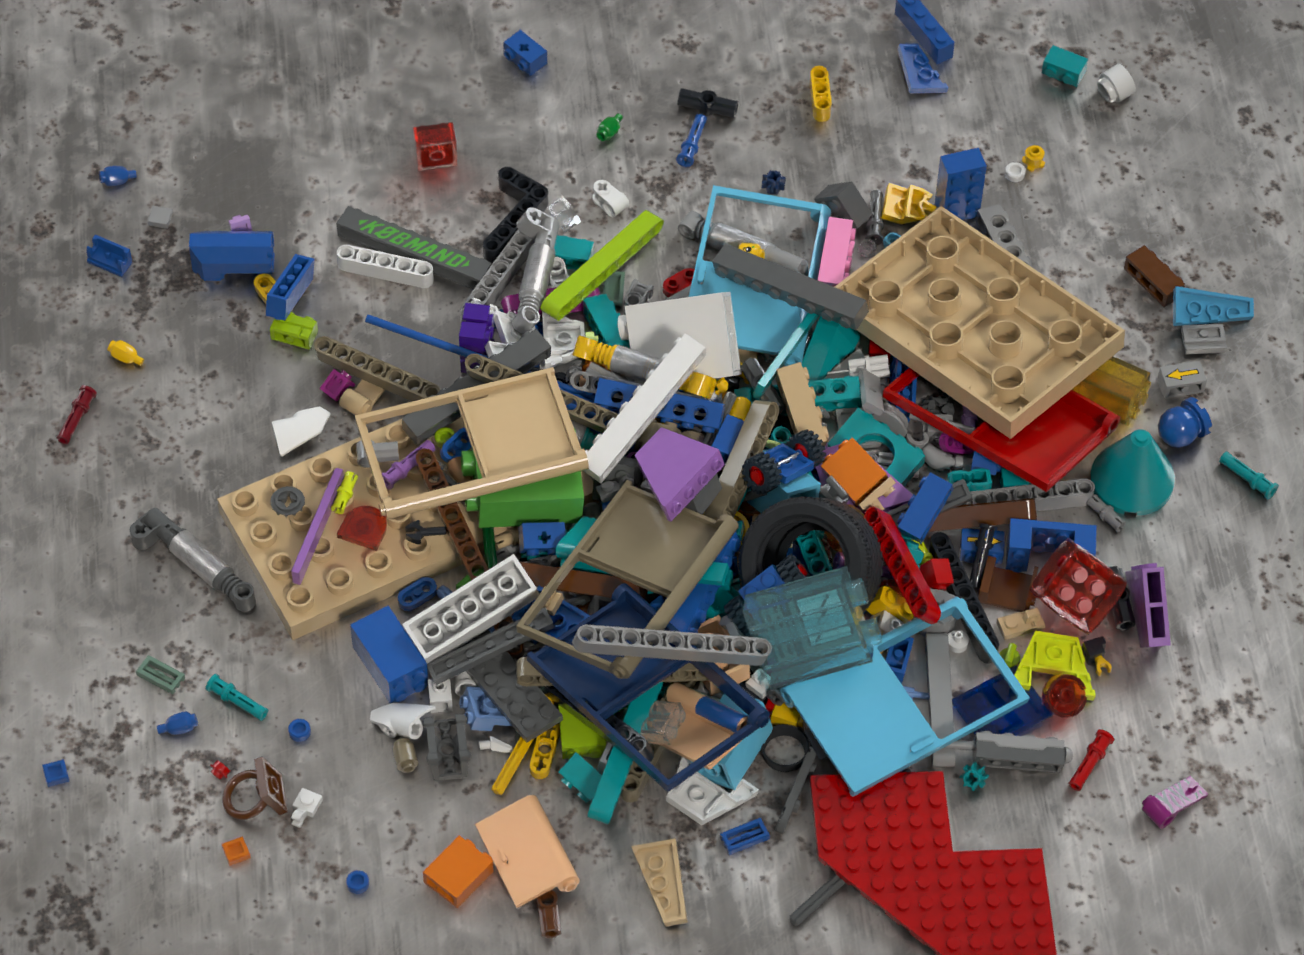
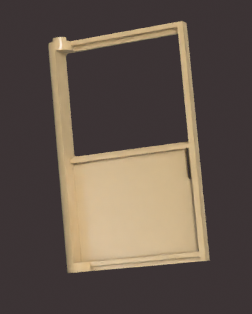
(515, 431)

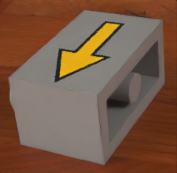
(1182, 379)

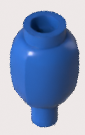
(116, 175)
(179, 723)

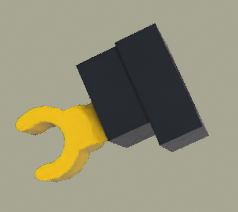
(1094, 653)

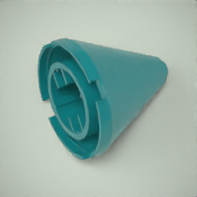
(1133, 475)

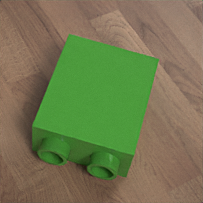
(539, 502)

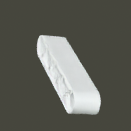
(385, 266)

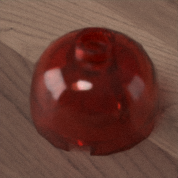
(1064, 695)

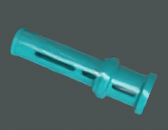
(1255, 480)
(229, 693)

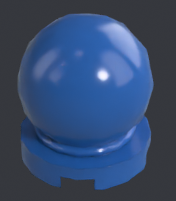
(1184, 423)

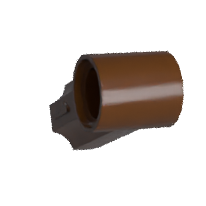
(549, 915)

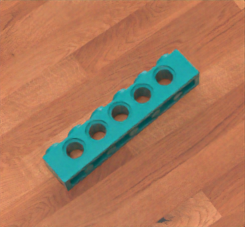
(827, 387)

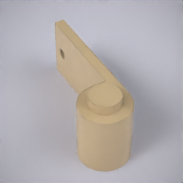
(362, 398)

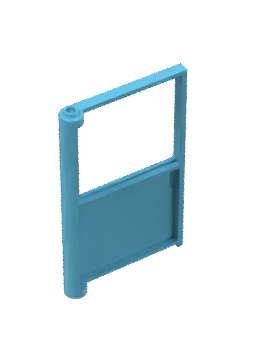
(759, 320)

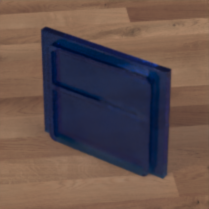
(995, 694)

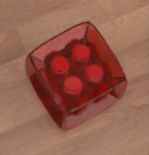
(1078, 586)

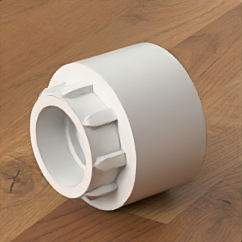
(1116, 84)

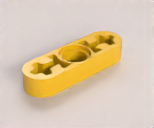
(546, 757)

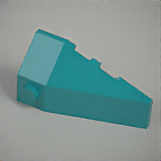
(828, 347)

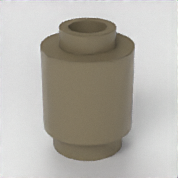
(405, 755)

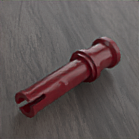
(79, 407)

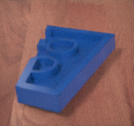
(918, 72)

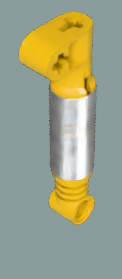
(637, 364)

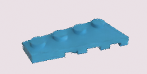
(1205, 307)

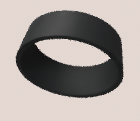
(786, 730)

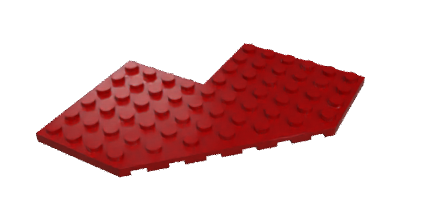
(901, 857)

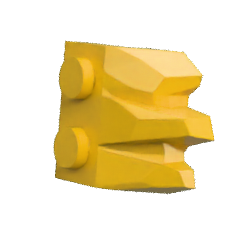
(905, 204)

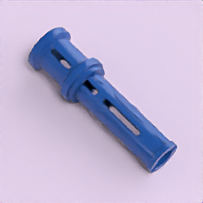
(699, 122)

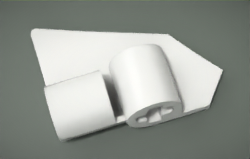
(299, 428)
(400, 719)

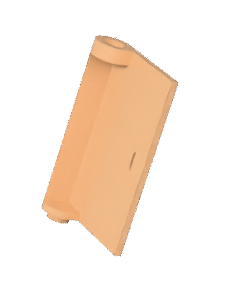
(532, 850)

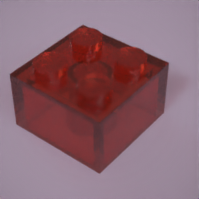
(435, 146)

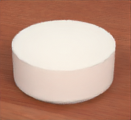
(1015, 172)

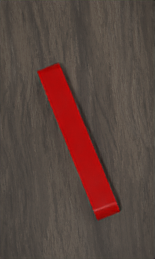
(903, 567)

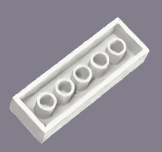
(471, 609)

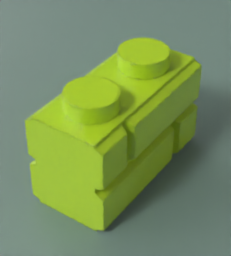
(295, 330)

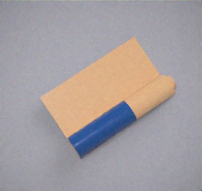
(705, 724)

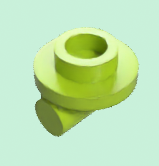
(1010, 655)

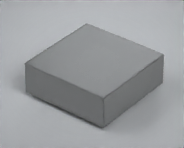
(160, 217)

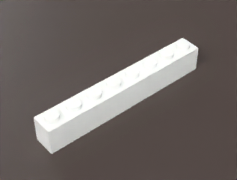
(644, 406)

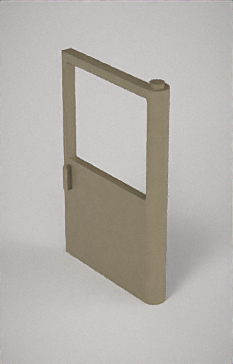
(646, 551)

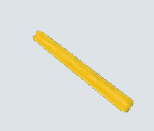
(512, 764)

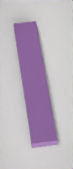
(316, 528)

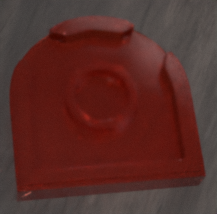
(363, 527)

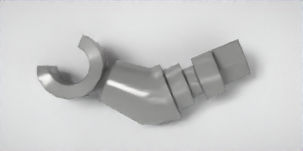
(939, 459)

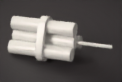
(876, 365)

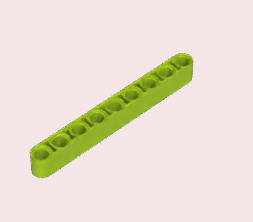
(602, 265)

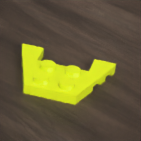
(1054, 655)

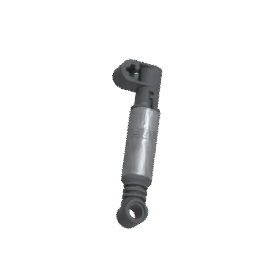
(192, 552)

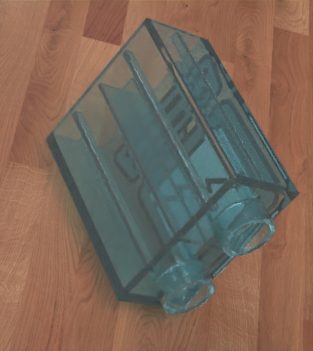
(812, 626)

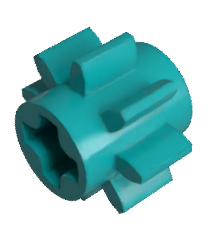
(978, 772)

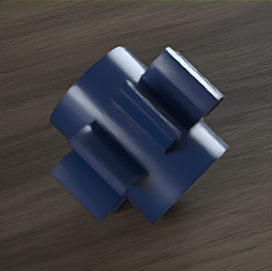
(773, 182)

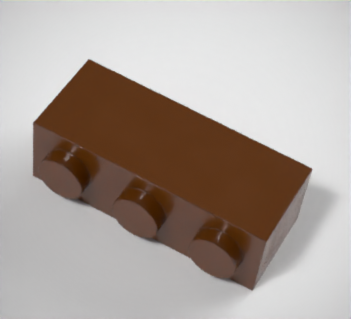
(1153, 275)

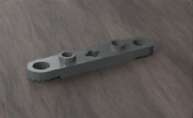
(792, 803)

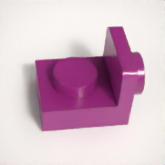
(336, 384)

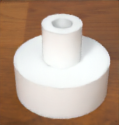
(958, 641)

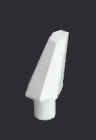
(495, 745)

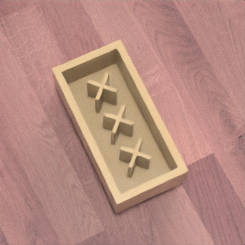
(800, 400)

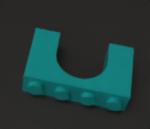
(866, 429)

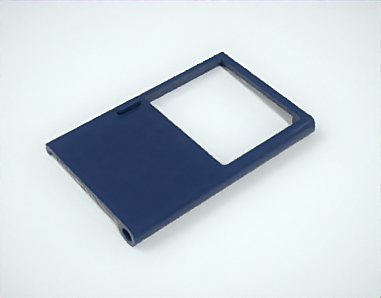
(609, 694)

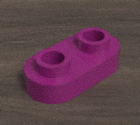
(951, 445)

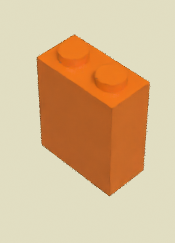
(854, 470)
(458, 871)

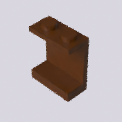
(1006, 588)

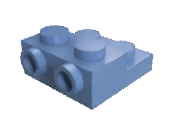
(480, 710)

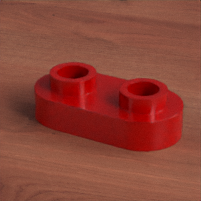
(680, 281)

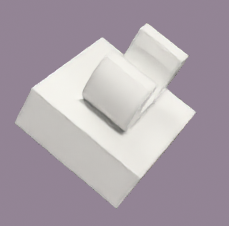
(758, 683)

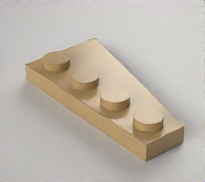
(663, 876)

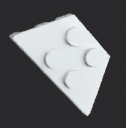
(562, 338)

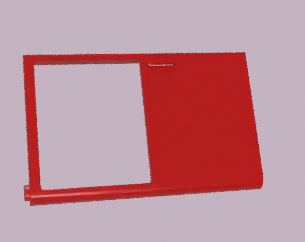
(1042, 449)

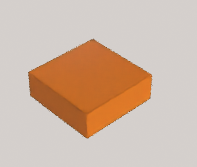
(236, 851)

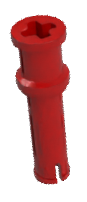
(1095, 752)

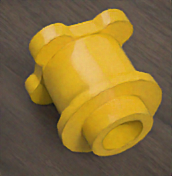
(1033, 158)

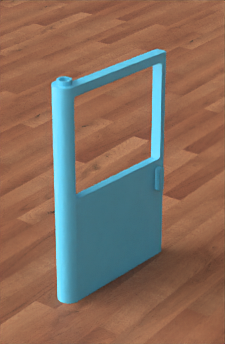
(870, 719)

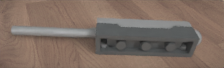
(1017, 751)

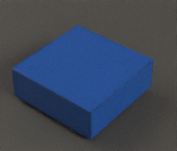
(55, 773)

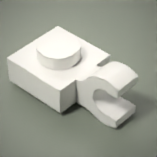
(305, 805)

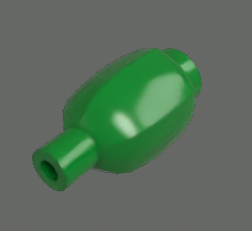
(609, 127)

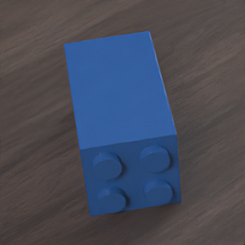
(389, 655)

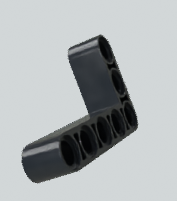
(528, 193)

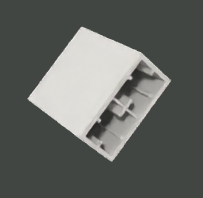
(704, 318)

